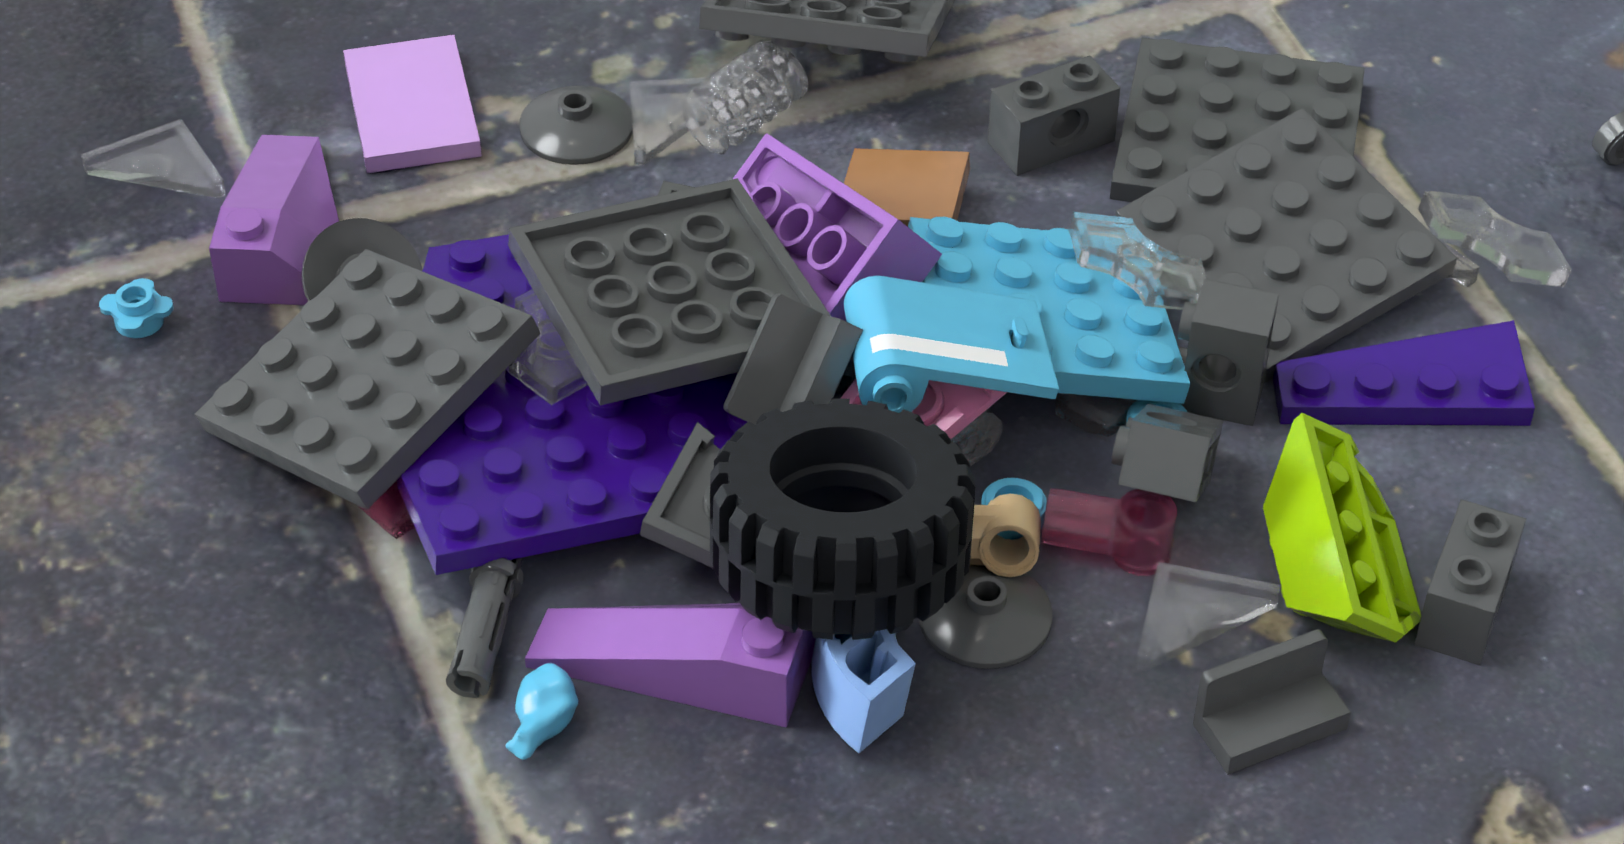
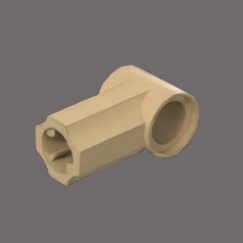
(1003, 555)

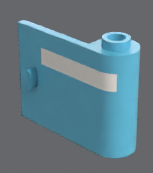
(945, 336)

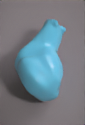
(543, 707)

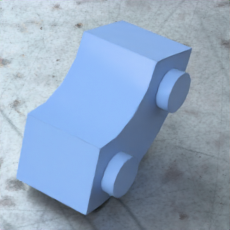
(861, 684)

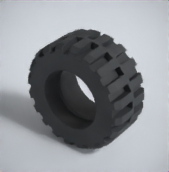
(841, 518)

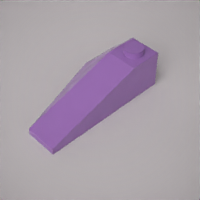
(271, 221)
(829, 226)
(681, 653)

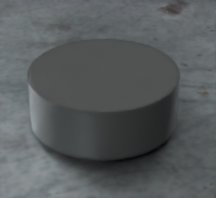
(1610, 140)

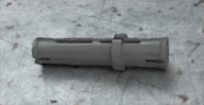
(484, 625)

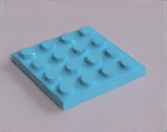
(1092, 322)

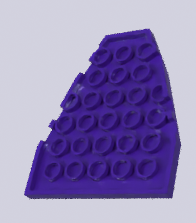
(540, 475)

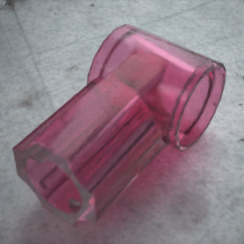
(1132, 528)

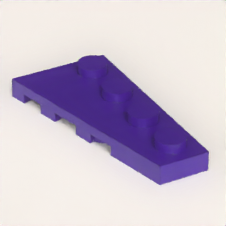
(1422, 380)

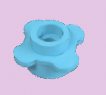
(137, 308)

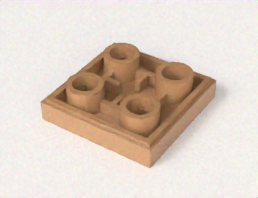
(910, 181)

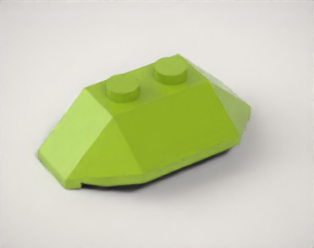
(1337, 537)

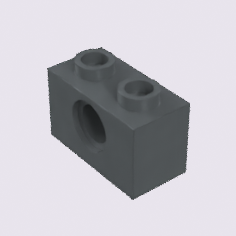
(1053, 115)
(1227, 350)
(1167, 452)
(1470, 582)

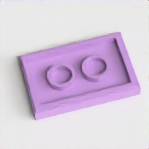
(411, 104)

